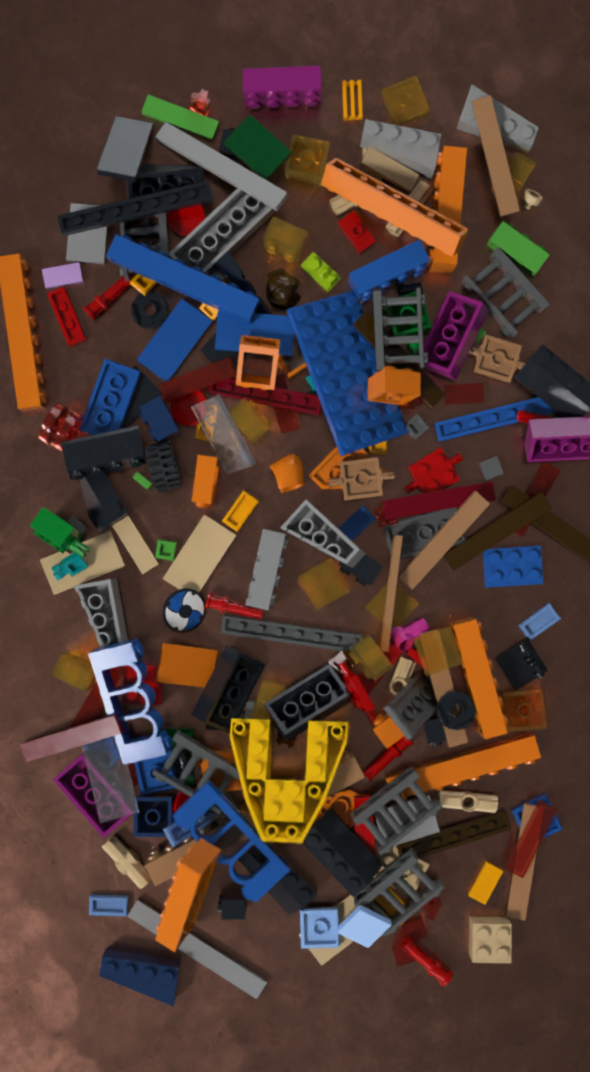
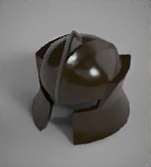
(282, 289)

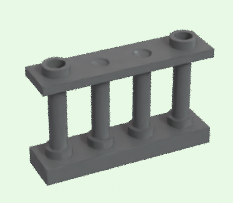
(159, 229)
(524, 289)
(381, 322)
(198, 752)
(378, 803)
(394, 874)

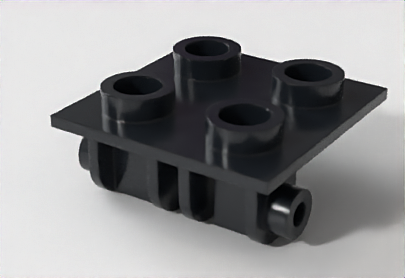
(521, 664)

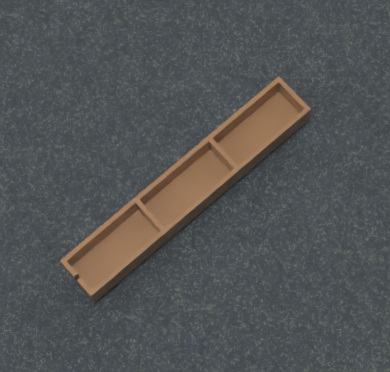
(163, 862)

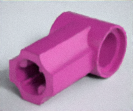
(404, 636)

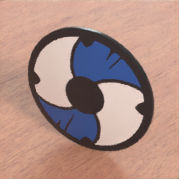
(184, 610)

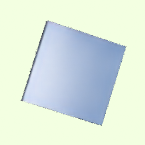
(363, 926)
(319, 927)

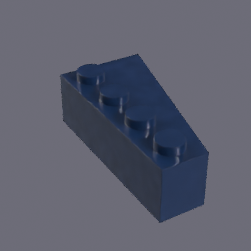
(142, 973)

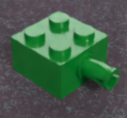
(408, 329)
(58, 533)

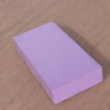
(62, 275)

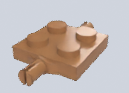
(497, 358)
(361, 478)

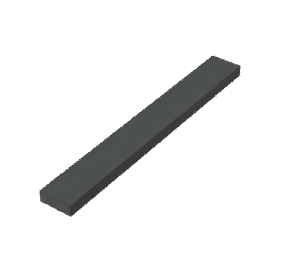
(288, 633)

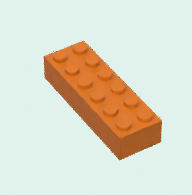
(448, 199)
(478, 678)
(187, 894)

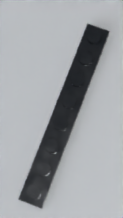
(135, 208)

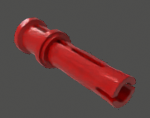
(101, 301)
(224, 604)
(382, 761)
(432, 965)

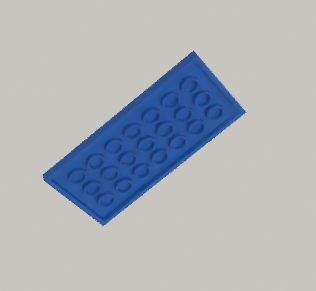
(340, 369)

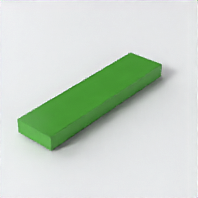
(180, 117)

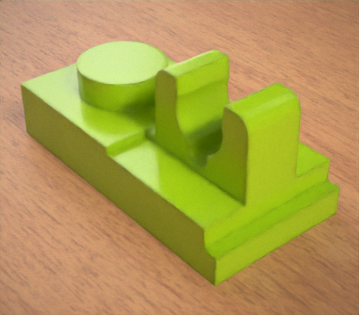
(320, 272)

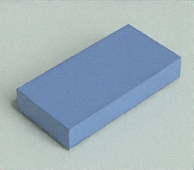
(539, 621)
(108, 905)

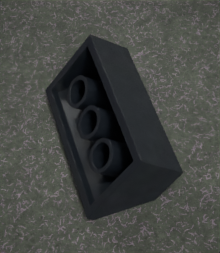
(555, 383)
(103, 453)
(227, 689)
(307, 701)
(341, 852)
(292, 890)

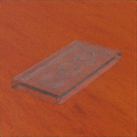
(223, 434)
(109, 780)

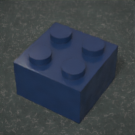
(159, 418)
(153, 815)

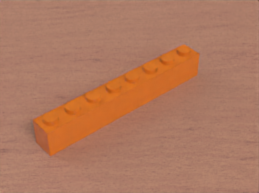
(394, 207)
(20, 333)
(473, 764)

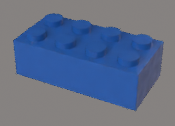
(388, 271)

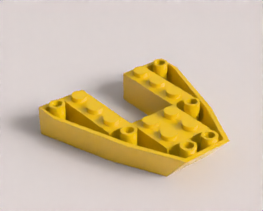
(285, 807)

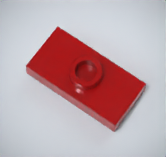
(356, 232)

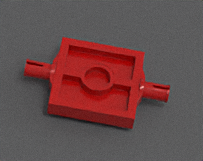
(433, 472)
(359, 697)

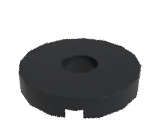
(150, 321)
(444, 707)

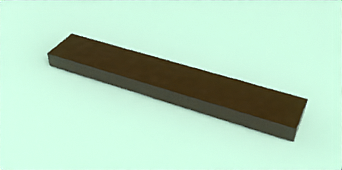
(429, 390)
(552, 525)
(497, 531)
(458, 835)

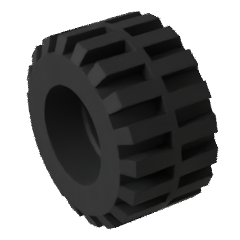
(163, 466)

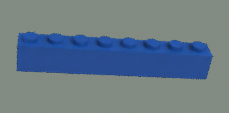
(183, 278)

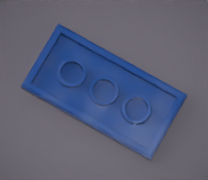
(263, 325)
(174, 340)
(110, 398)

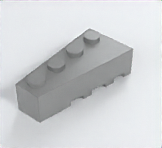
(514, 129)
(405, 145)
(318, 531)
(266, 569)
(104, 610)

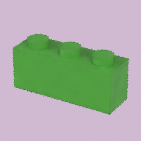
(518, 248)

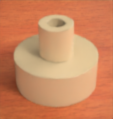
(531, 198)

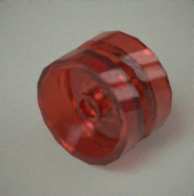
(60, 426)

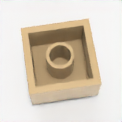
(490, 939)

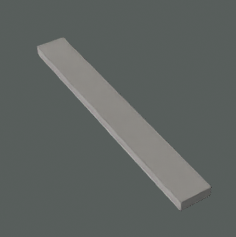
(221, 166)
(203, 952)

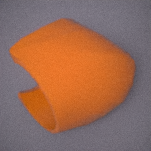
(288, 472)

